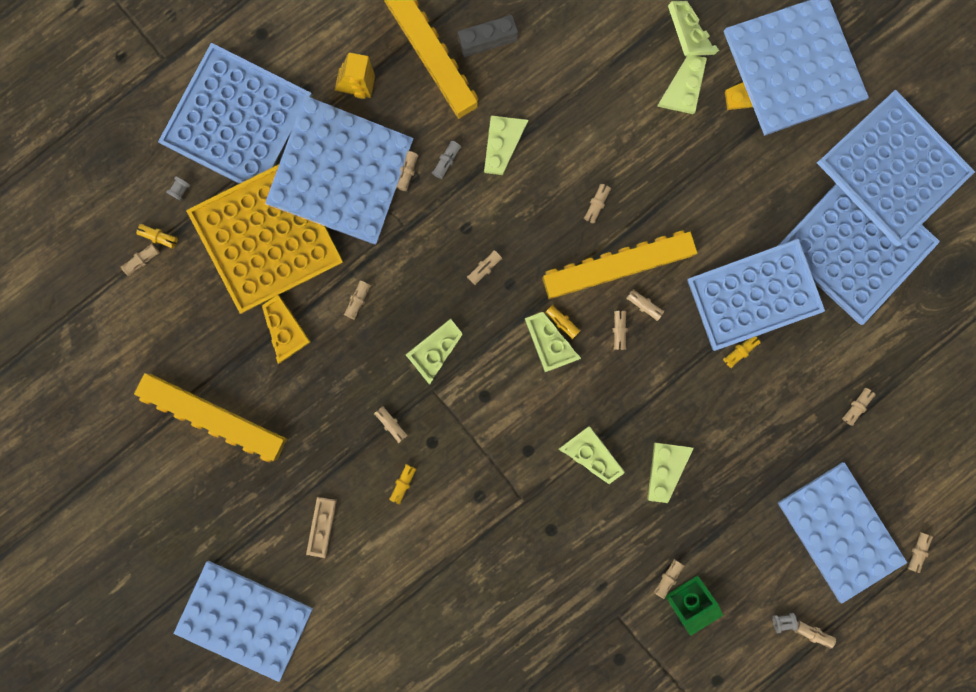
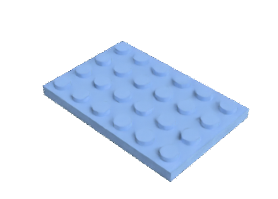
(755, 295)
(842, 532)
(243, 621)

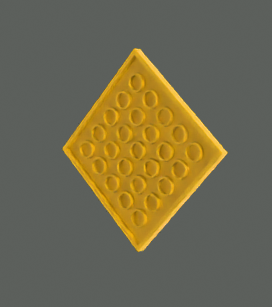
(260, 246)

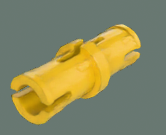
(157, 236)
(562, 321)
(741, 351)
(403, 484)

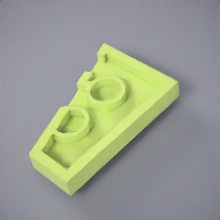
(691, 36)
(685, 87)
(502, 141)
(549, 343)
(433, 350)
(592, 453)
(666, 470)

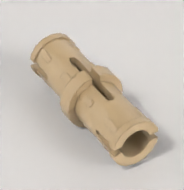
(407, 171)
(597, 203)
(494, 258)
(140, 259)
(357, 300)
(645, 305)
(620, 330)
(858, 406)
(390, 424)
(920, 552)
(669, 579)
(815, 635)

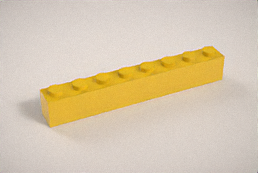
(434, 55)
(619, 265)
(211, 417)

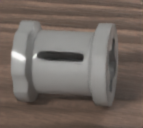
(178, 188)
(791, 619)

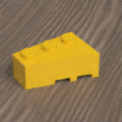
(356, 76)

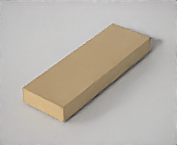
(321, 527)

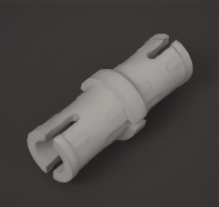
(446, 159)

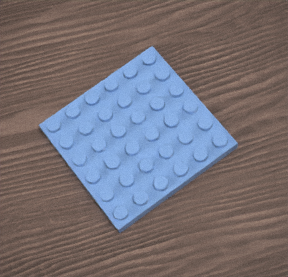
(795, 65)
(233, 116)
(896, 168)
(339, 170)
(853, 256)

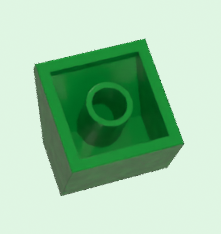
(694, 605)

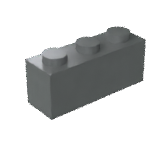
(487, 35)

